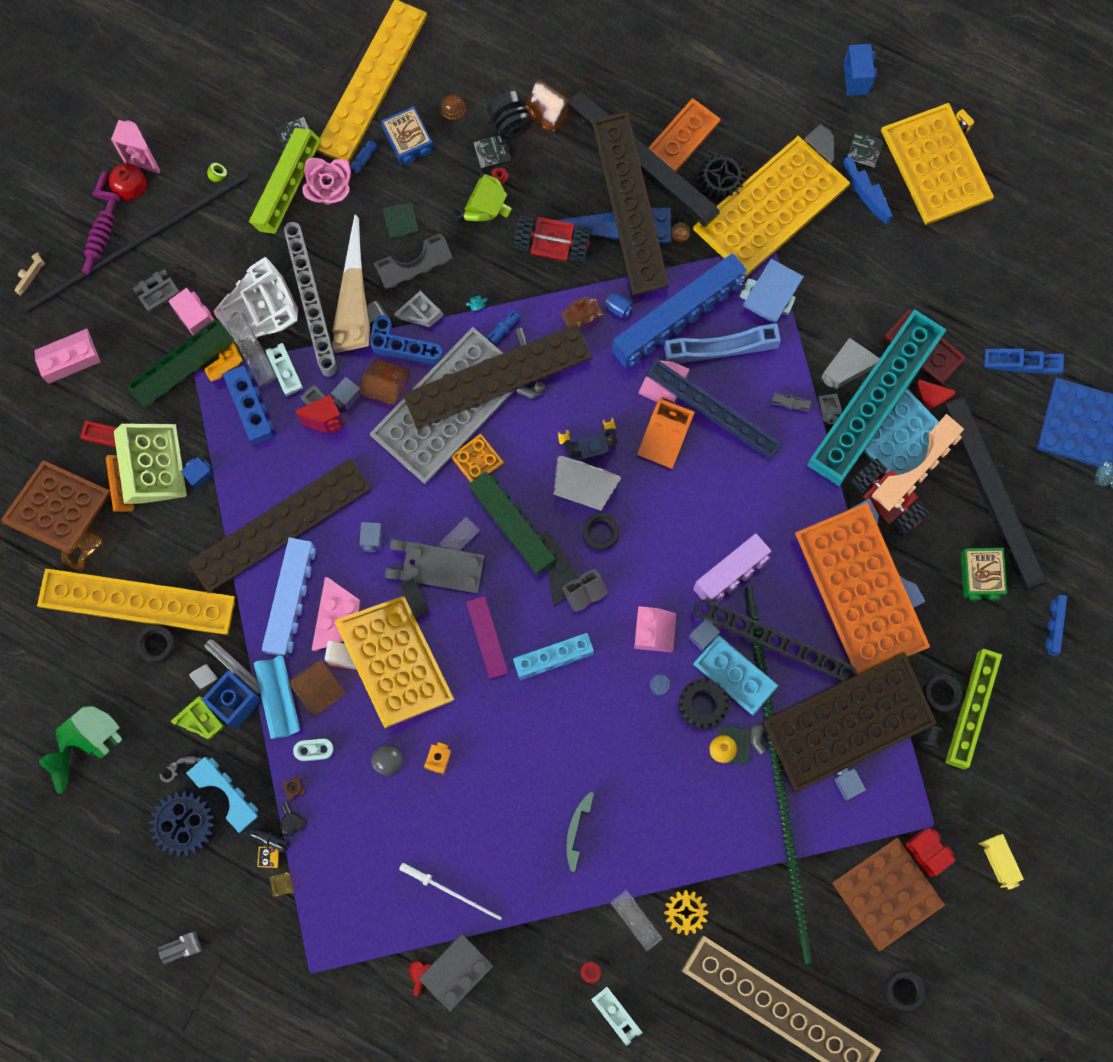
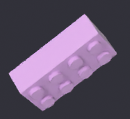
(733, 569)

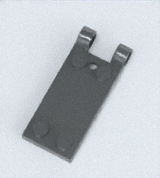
(438, 566)

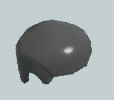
(387, 760)

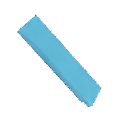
(277, 697)

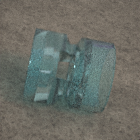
(1104, 474)

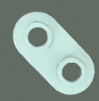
(314, 749)

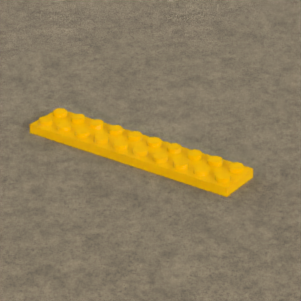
(371, 81)
(136, 601)

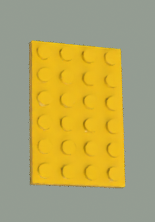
(937, 163)
(394, 661)

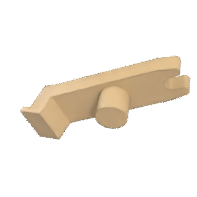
(28, 276)

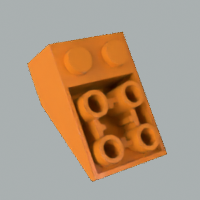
(665, 433)

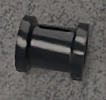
(932, 737)

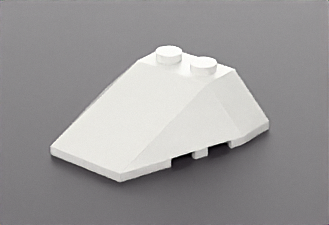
(262, 299)

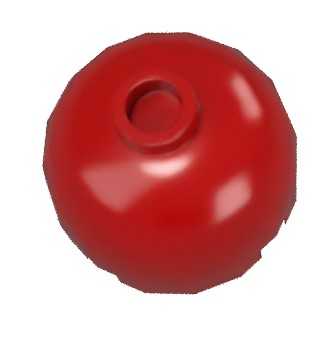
(127, 181)

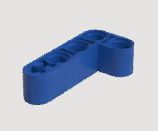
(385, 335)

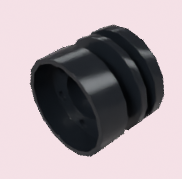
(510, 115)

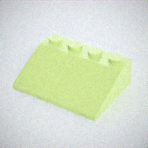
(149, 462)

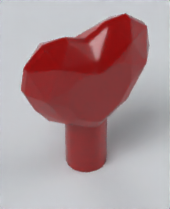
(416, 970)

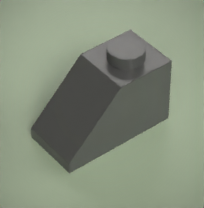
(822, 142)

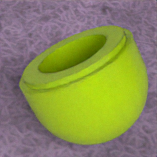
(214, 176)

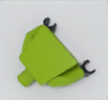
(485, 200)

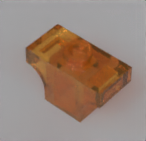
(581, 312)

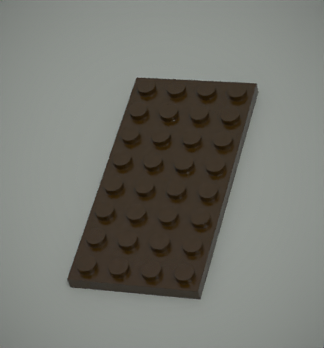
(849, 722)

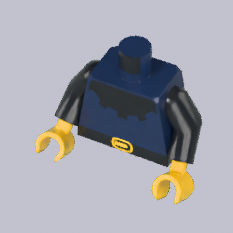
(592, 445)

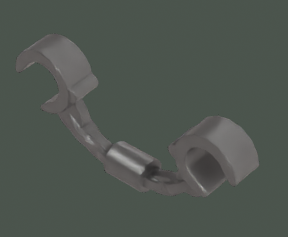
(173, 766)

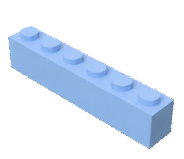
(288, 597)

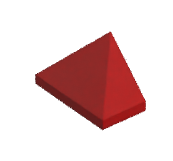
(932, 394)

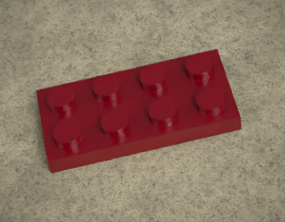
(942, 360)

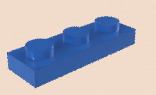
(1056, 625)

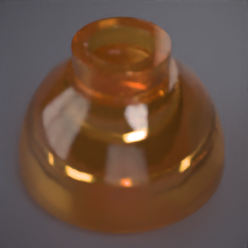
(453, 106)

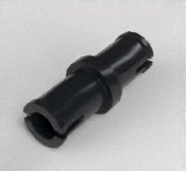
(269, 839)

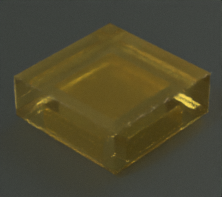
(281, 884)

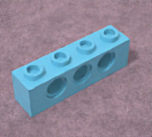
(553, 656)

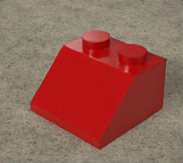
(321, 415)

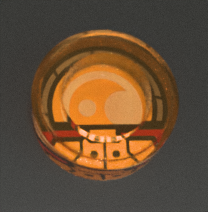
(680, 232)

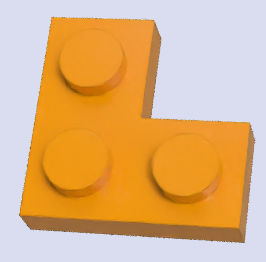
(228, 359)

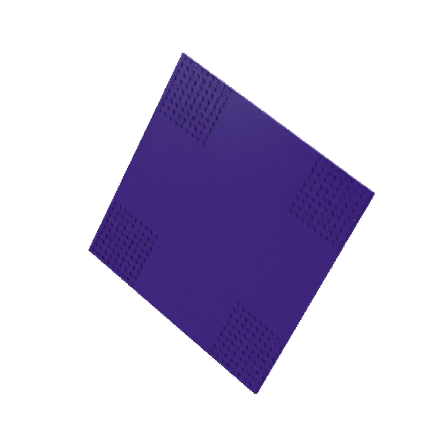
(593, 725)

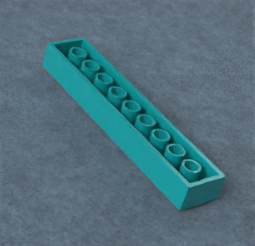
(876, 397)

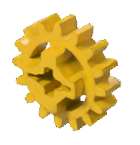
(686, 903)

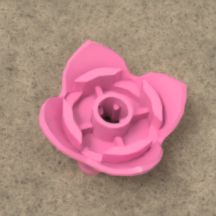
(318, 172)

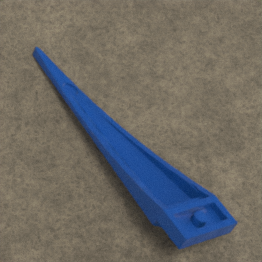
(605, 226)

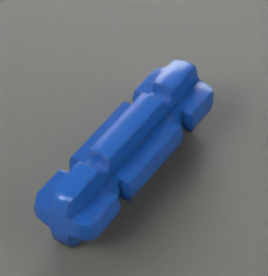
(363, 156)

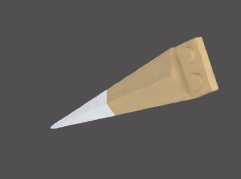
(351, 319)

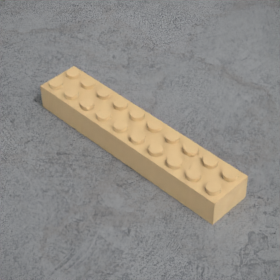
(775, 1006)

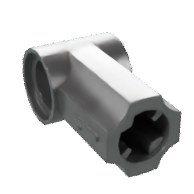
(183, 947)

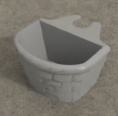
(583, 483)

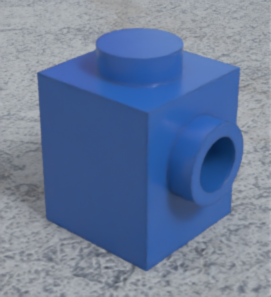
(197, 472)

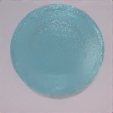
(659, 684)

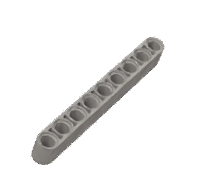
(313, 306)

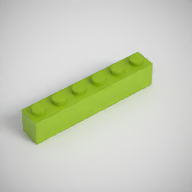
(284, 180)
(973, 709)

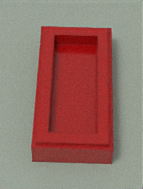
(98, 433)

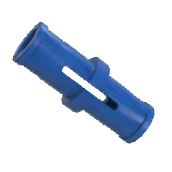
(503, 327)

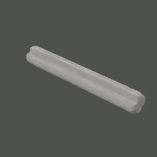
(233, 666)

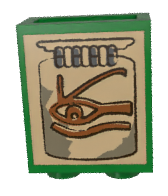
(983, 573)

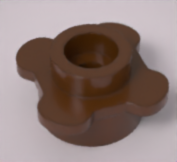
(299, 790)

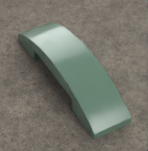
(584, 806)

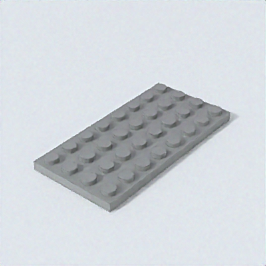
(432, 446)

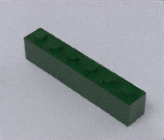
(180, 363)
(512, 524)

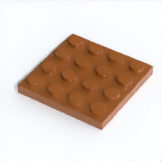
(56, 507)
(888, 894)

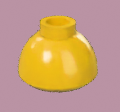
(723, 749)

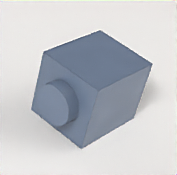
(345, 394)
(370, 536)
(704, 634)
(849, 783)

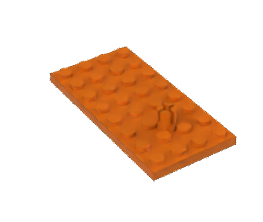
(861, 588)

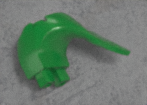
(85, 730)

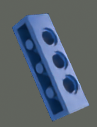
(236, 379)

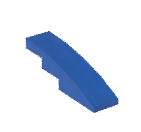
(870, 195)
(1024, 361)

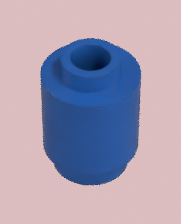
(619, 305)

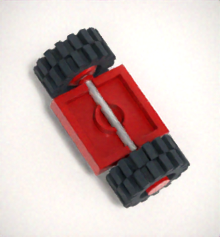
(552, 239)
(910, 517)

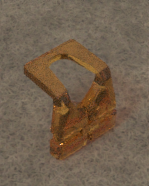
(87, 545)

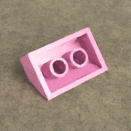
(133, 146)
(66, 356)

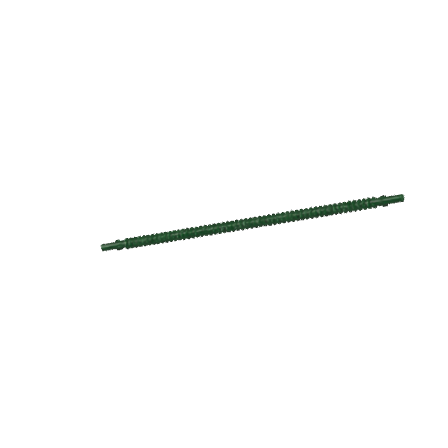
(795, 881)

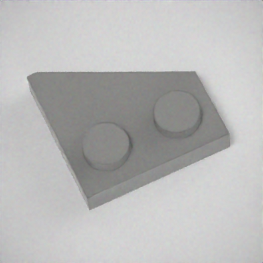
(419, 311)

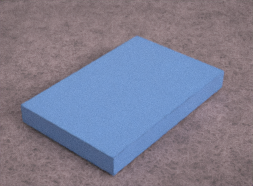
(773, 291)

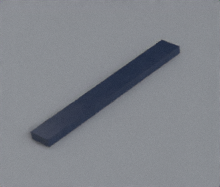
(713, 409)

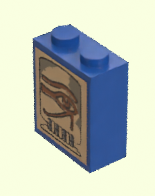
(407, 135)

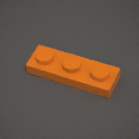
(115, 485)

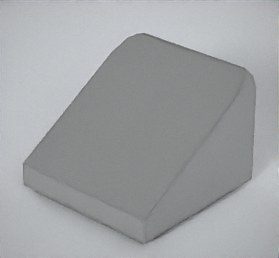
(203, 677)

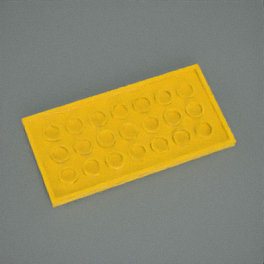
(773, 205)

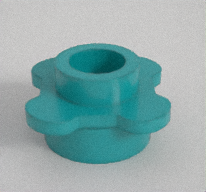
(476, 303)

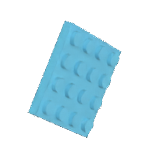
(903, 436)

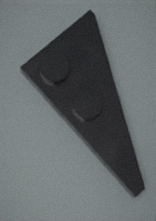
(561, 572)

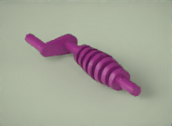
(102, 228)

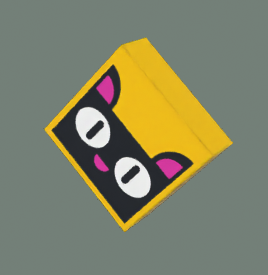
(964, 121)
(268, 857)

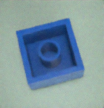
(859, 69)
(231, 700)

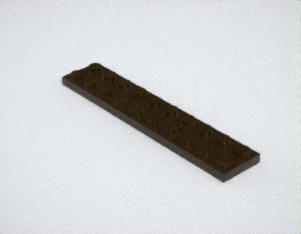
(630, 204)
(497, 376)
(274, 527)

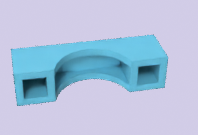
(240, 812)

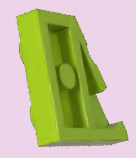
(199, 719)

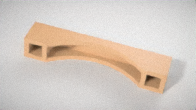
(895, 487)

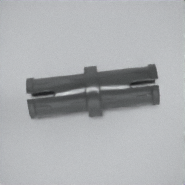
(791, 402)

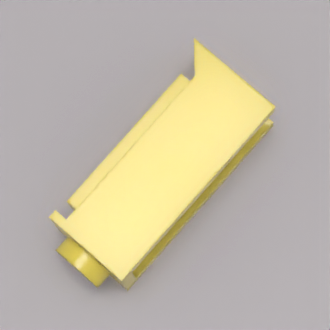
(1002, 861)

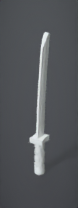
(426, 879)

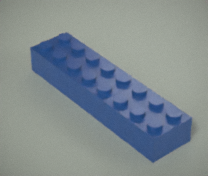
(679, 311)

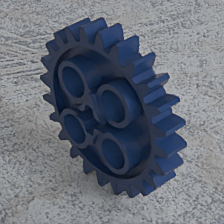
(167, 813)

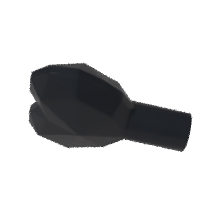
(290, 821)

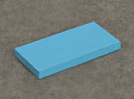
(736, 675)

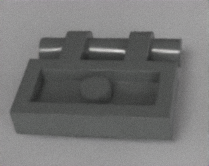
(158, 295)

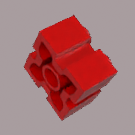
(929, 852)

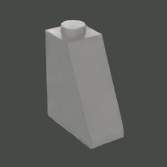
(849, 364)

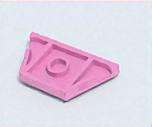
(334, 605)

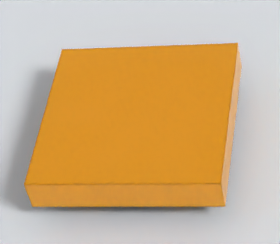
(477, 458)

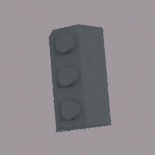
(455, 972)

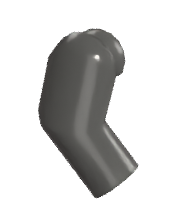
(532, 392)
(756, 737)

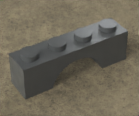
(434, 253)

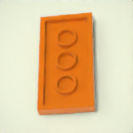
(684, 134)

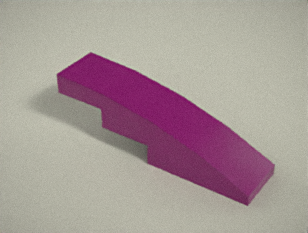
(487, 637)

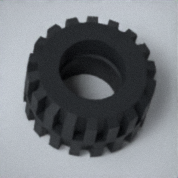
(703, 687)

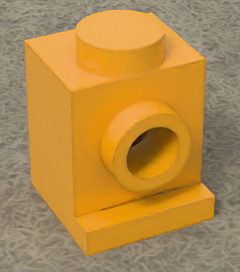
(438, 765)

